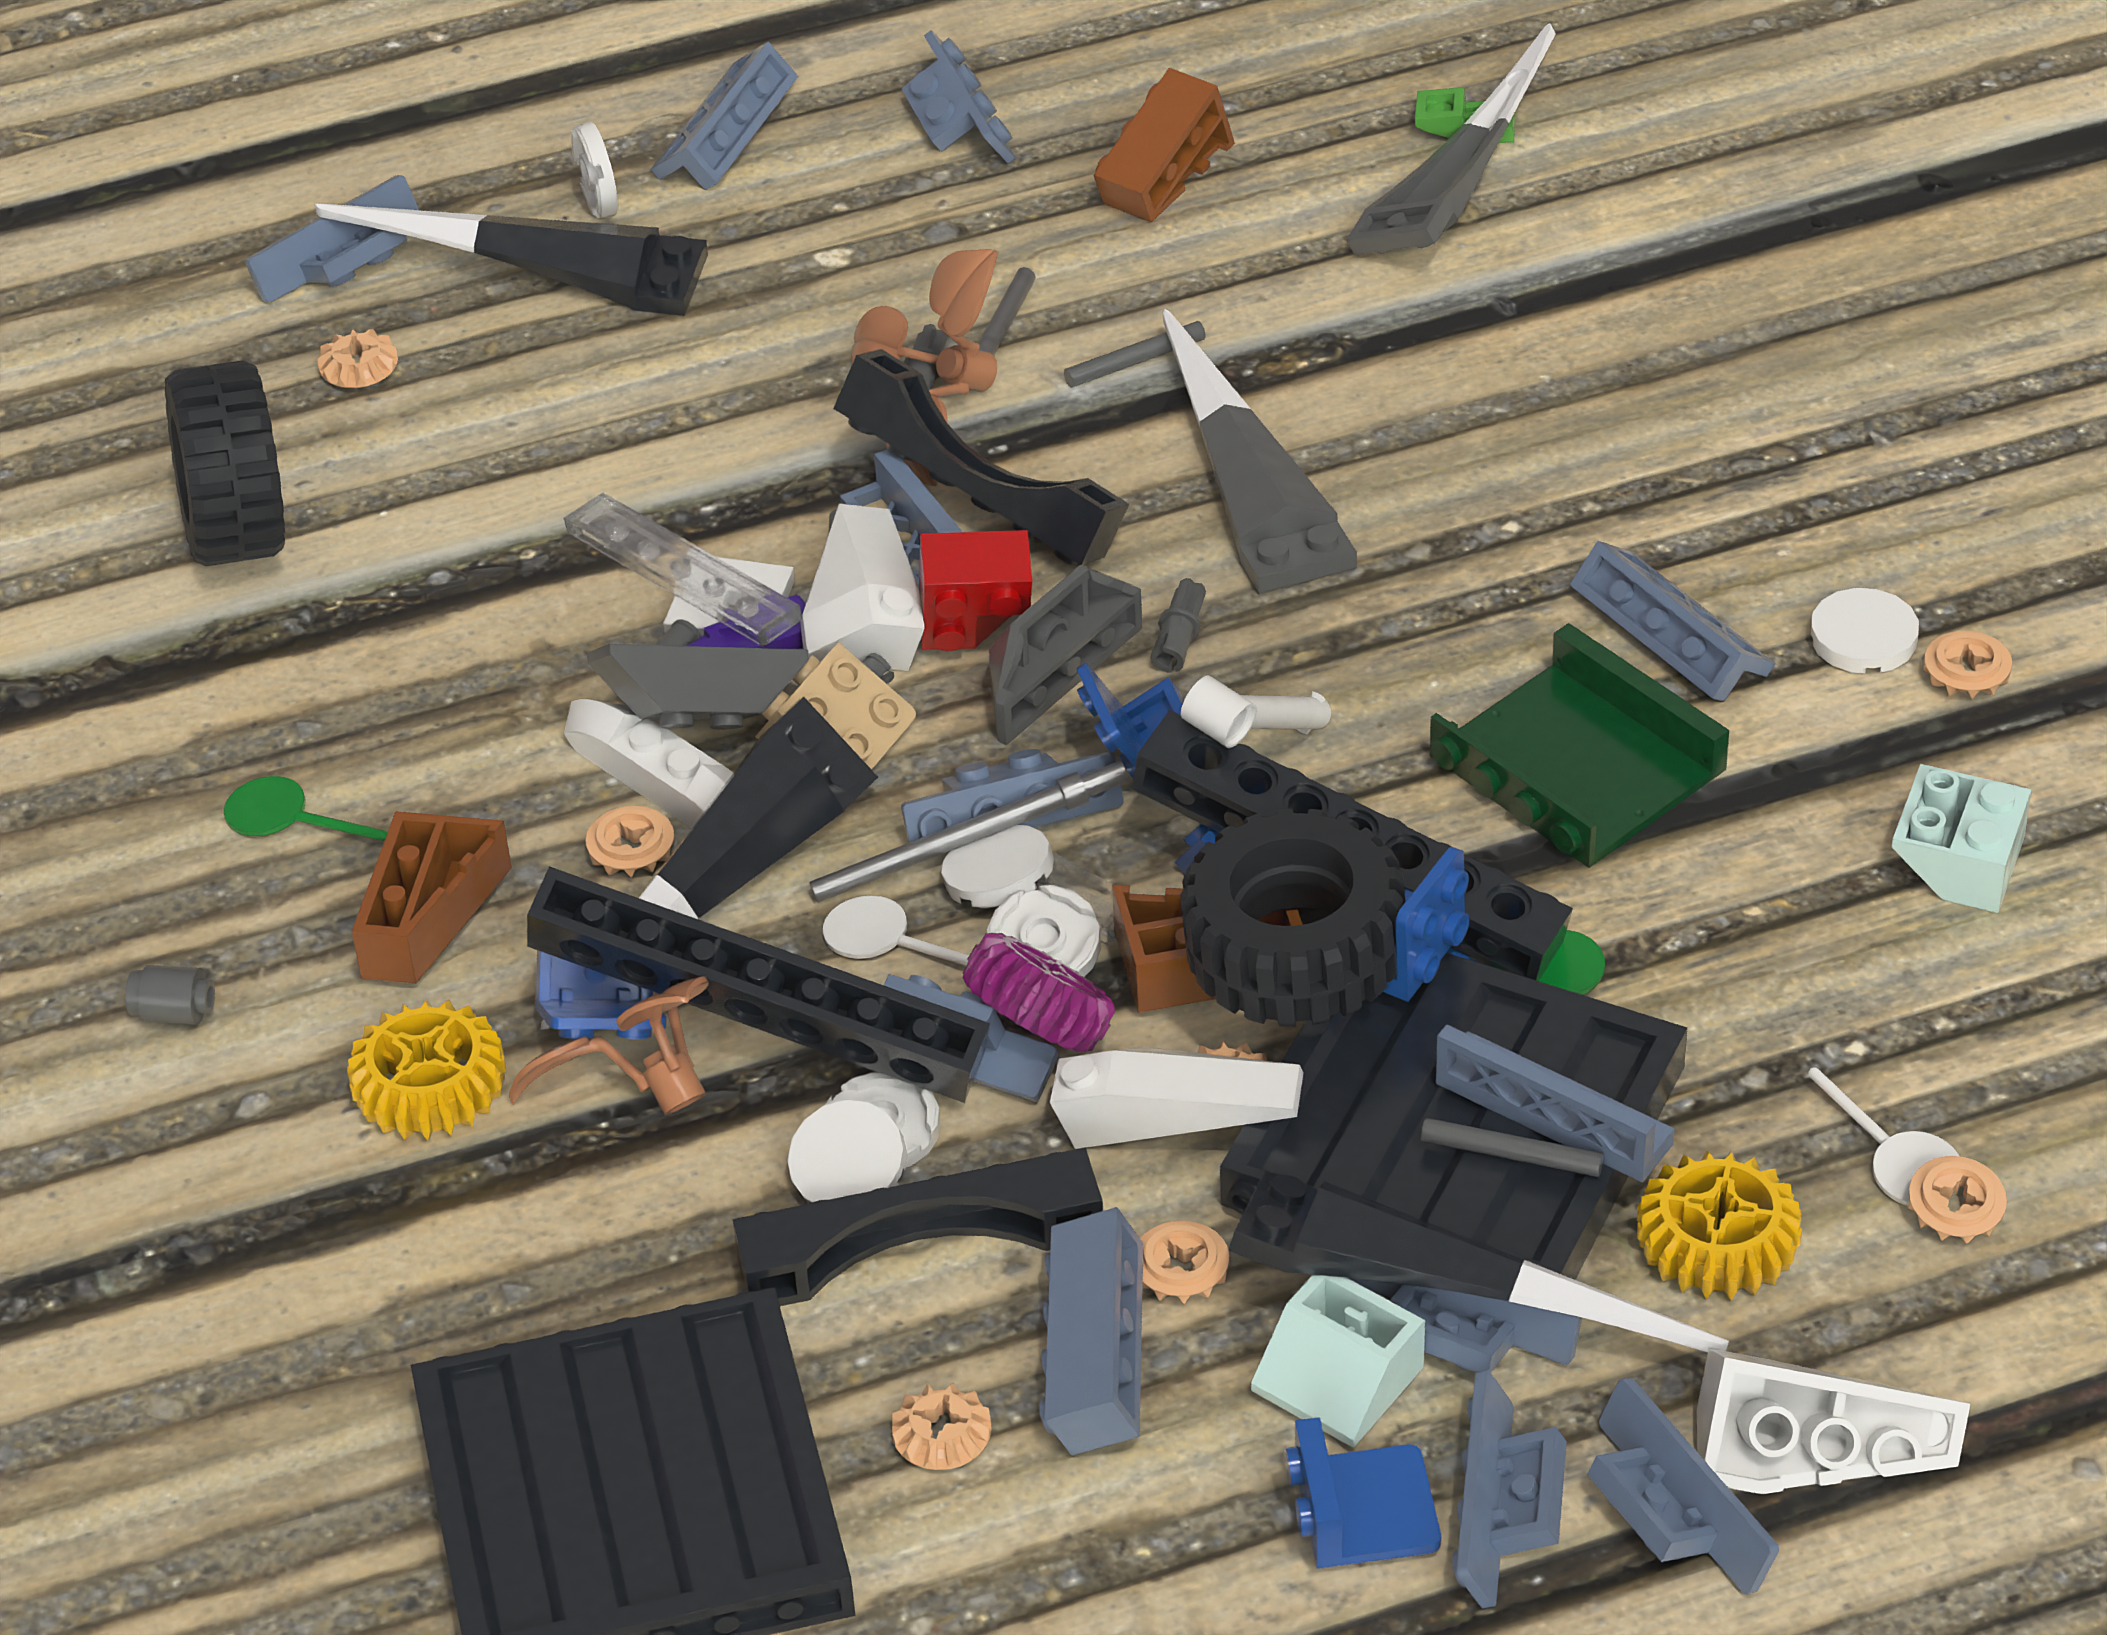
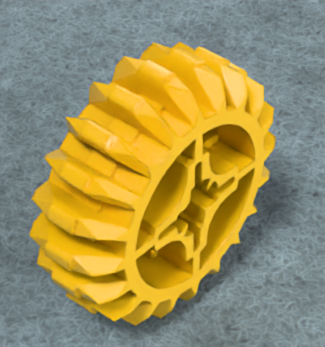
(428, 1083)
(1755, 1232)

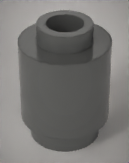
(169, 994)

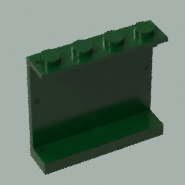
(1585, 749)

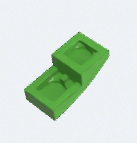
(1447, 110)

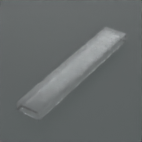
(683, 569)

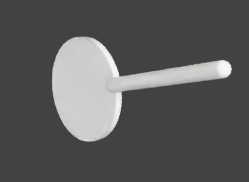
(873, 927)
(1897, 1155)

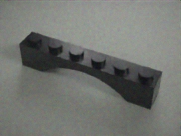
(895, 405)
(817, 1241)

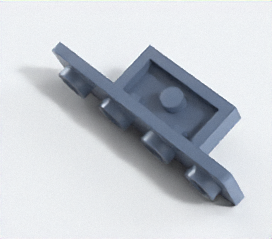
(948, 100)
(330, 248)
(984, 788)
(1009, 1060)
(1481, 1330)
(1508, 1491)
(1674, 1494)

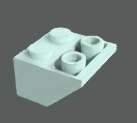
(1963, 835)
(1340, 1356)

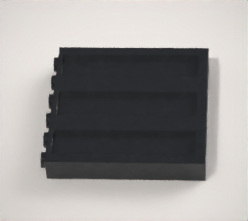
(1375, 1084)
(635, 1479)

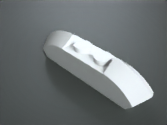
(646, 757)

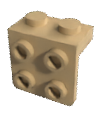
(851, 701)

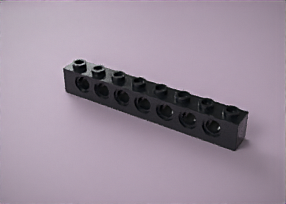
(1222, 786)
(758, 984)

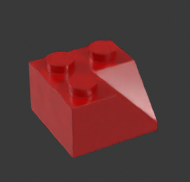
(971, 585)

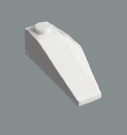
(864, 591)
(1167, 1093)
(1798, 1426)

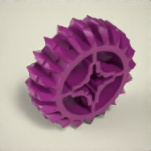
(1038, 992)

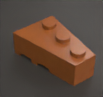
(1164, 145)
(425, 891)
(1154, 947)

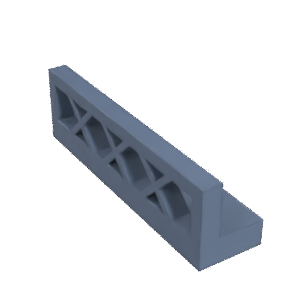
(728, 117)
(907, 496)
(1667, 620)
(1550, 1103)

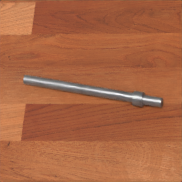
(1069, 792)

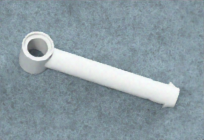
(1230, 716)

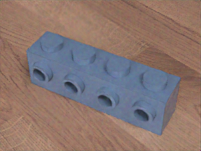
(1093, 1332)

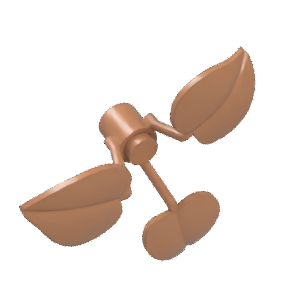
(957, 296)
(668, 1069)

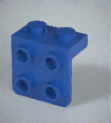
(1127, 725)
(1430, 924)
(585, 1000)
(1361, 1501)

